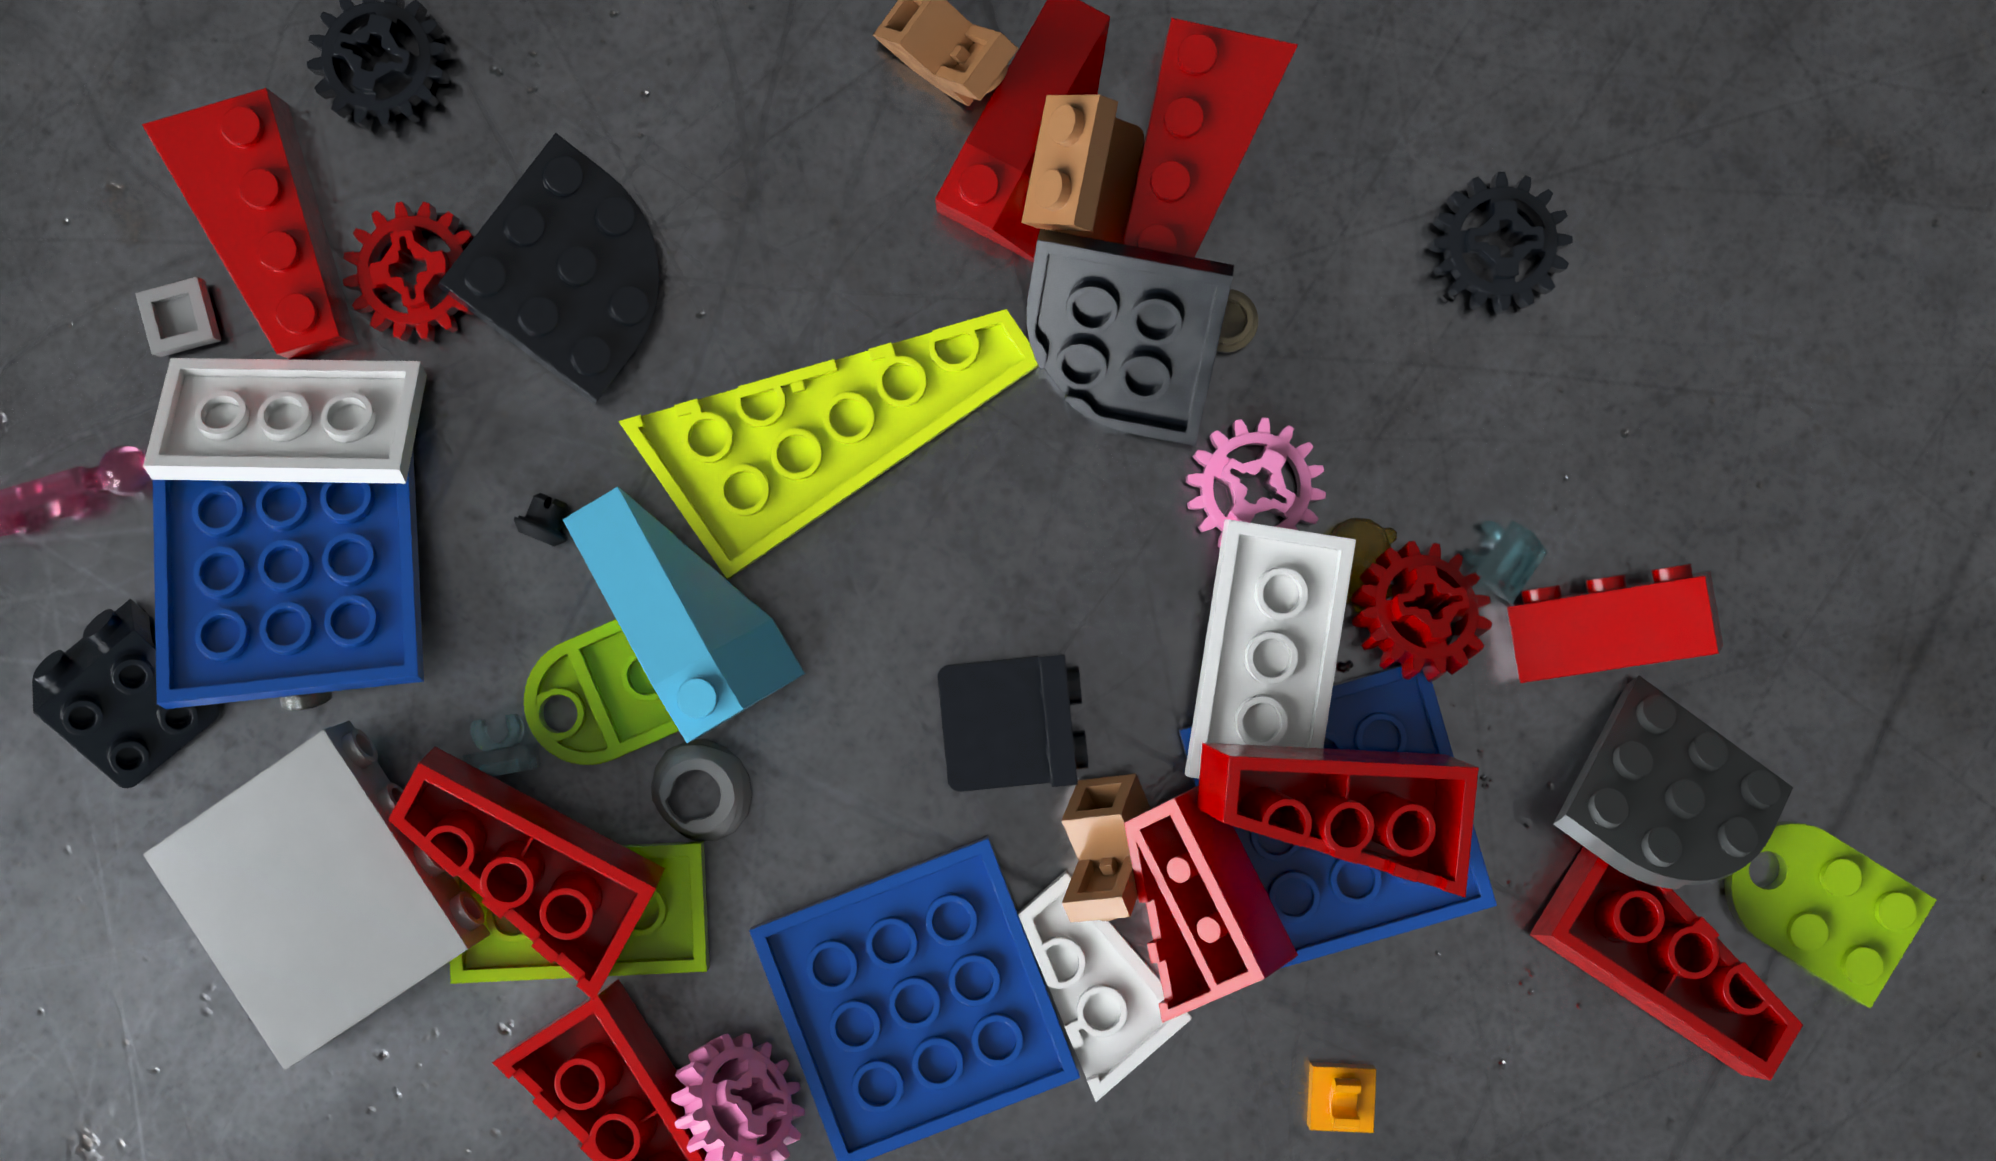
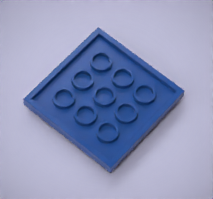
(284, 588)
(1344, 904)
(914, 1002)

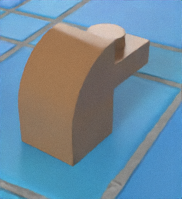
(946, 48)
(1094, 822)

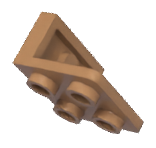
(1083, 168)

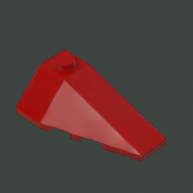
(995, 164)

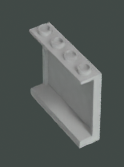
(315, 894)

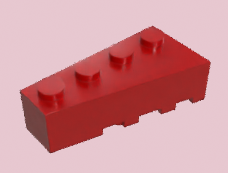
(1198, 129)
(605, 1081)

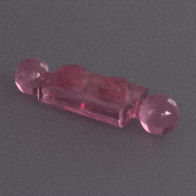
(68, 491)

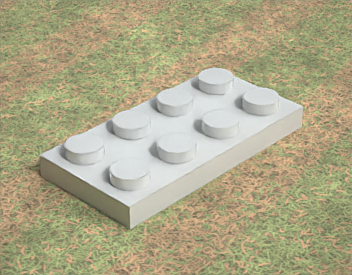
(286, 420)
(1271, 639)

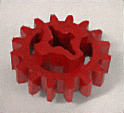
(388, 274)
(1410, 632)

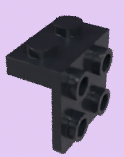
(106, 698)
(1011, 723)

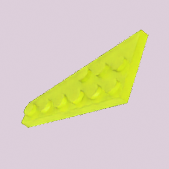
(797, 444)

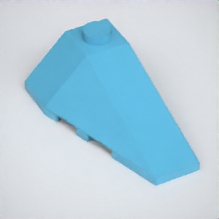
(687, 624)

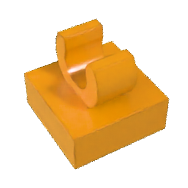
(1341, 1097)

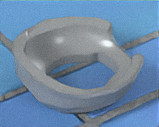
(728, 773)

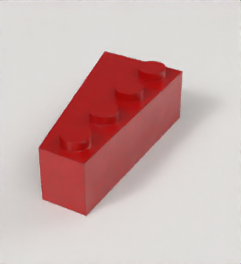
(259, 210)
(1357, 805)
(529, 863)
(1667, 964)

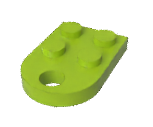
(611, 694)
(1830, 910)

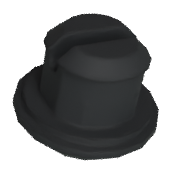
(544, 522)

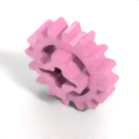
(1269, 462)
(738, 1103)

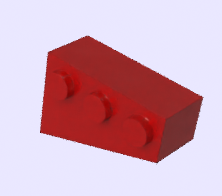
(1615, 624)
(1203, 906)

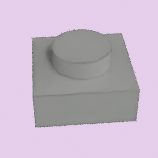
(178, 317)

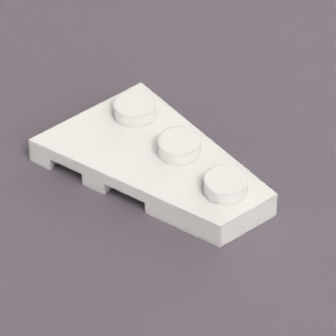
(1099, 988)

